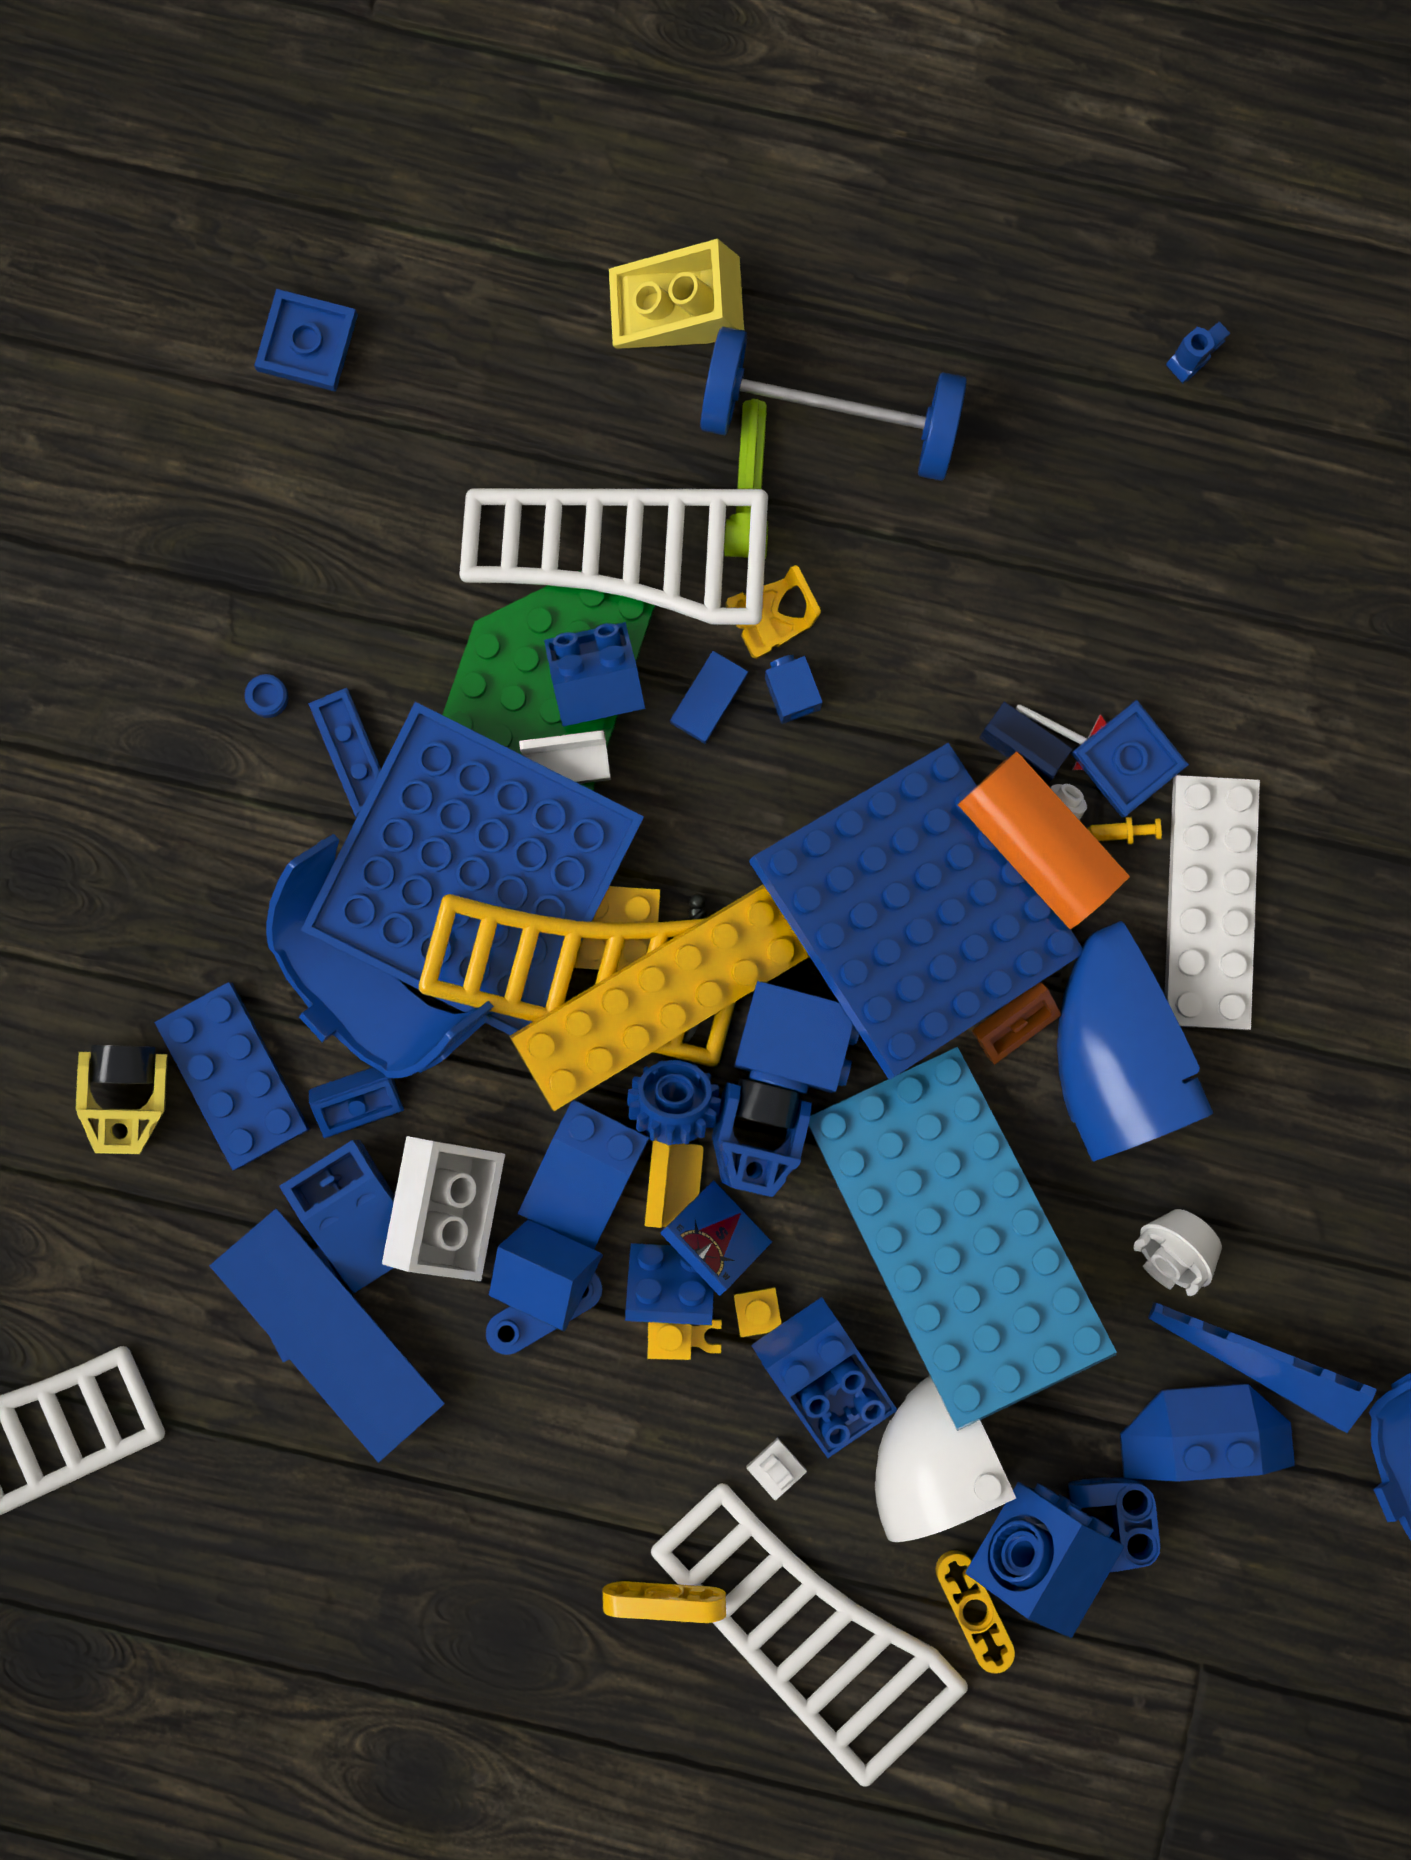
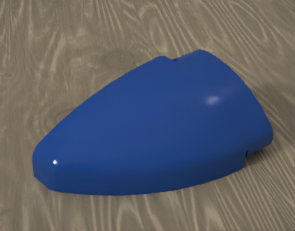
(1123, 1050)

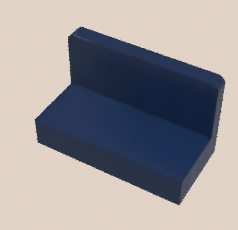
(1014, 732)

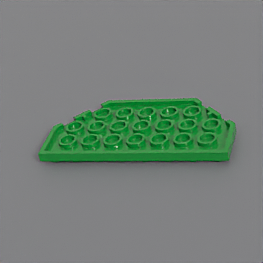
(505, 670)

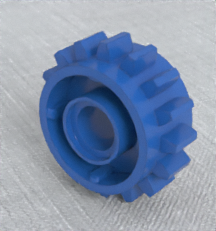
(673, 1102)

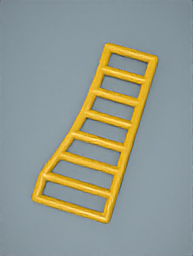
(573, 932)

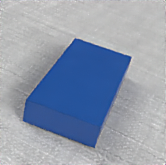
(709, 697)

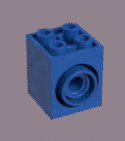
(796, 1040)
(1045, 1558)

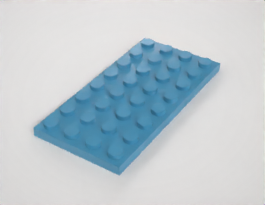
(960, 1239)

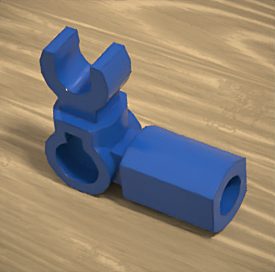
(1196, 351)

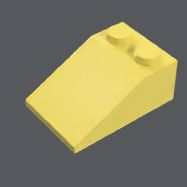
(676, 297)

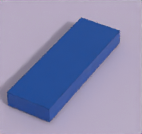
(347, 745)

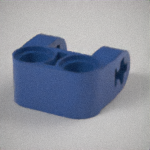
(1126, 1523)

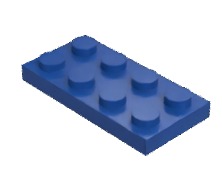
(232, 1076)

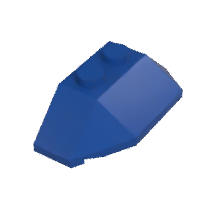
(1206, 1436)

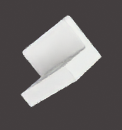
(574, 756)

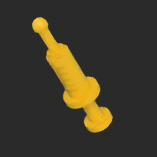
(1126, 830)

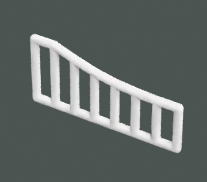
(628, 586)
(77, 1466)
(847, 1611)

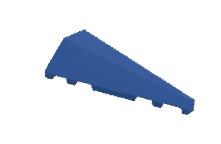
(1310, 1387)

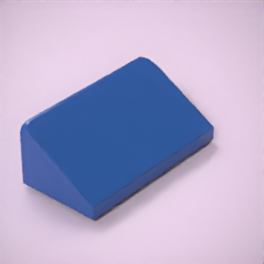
(354, 1101)

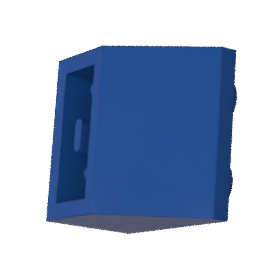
(594, 673)

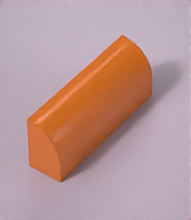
(1043, 840)

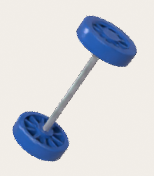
(726, 382)

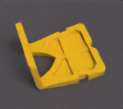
(775, 627)

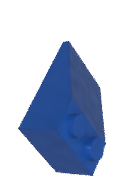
(583, 1174)

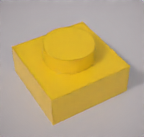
(757, 1311)

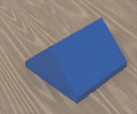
(542, 1273)

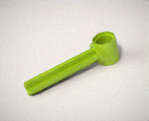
(749, 476)

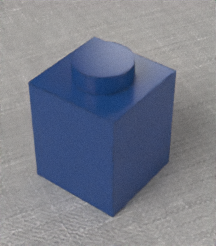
(792, 688)

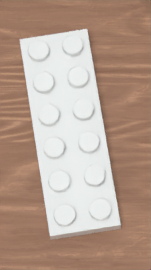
(1212, 901)

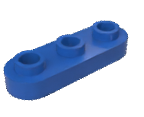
(530, 1329)

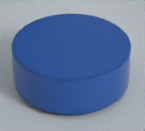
(266, 696)

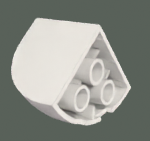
(933, 1473)

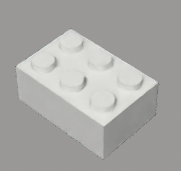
(443, 1209)

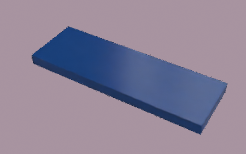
(327, 1334)

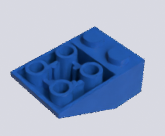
(345, 1211)
(824, 1377)

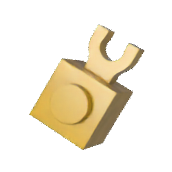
(676, 1340)

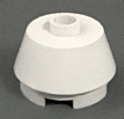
(1180, 1250)

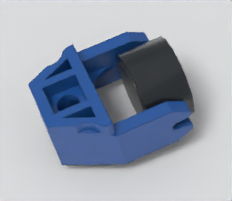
(765, 1105)

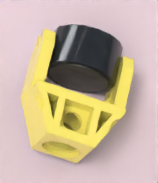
(127, 1066)

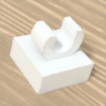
(776, 1469)

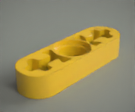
(664, 1602)
(978, 1644)

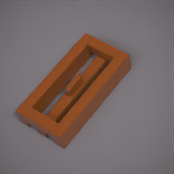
(1016, 1022)

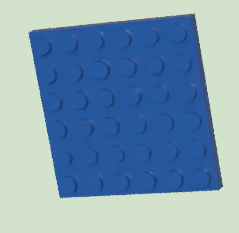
(473, 825)
(913, 912)

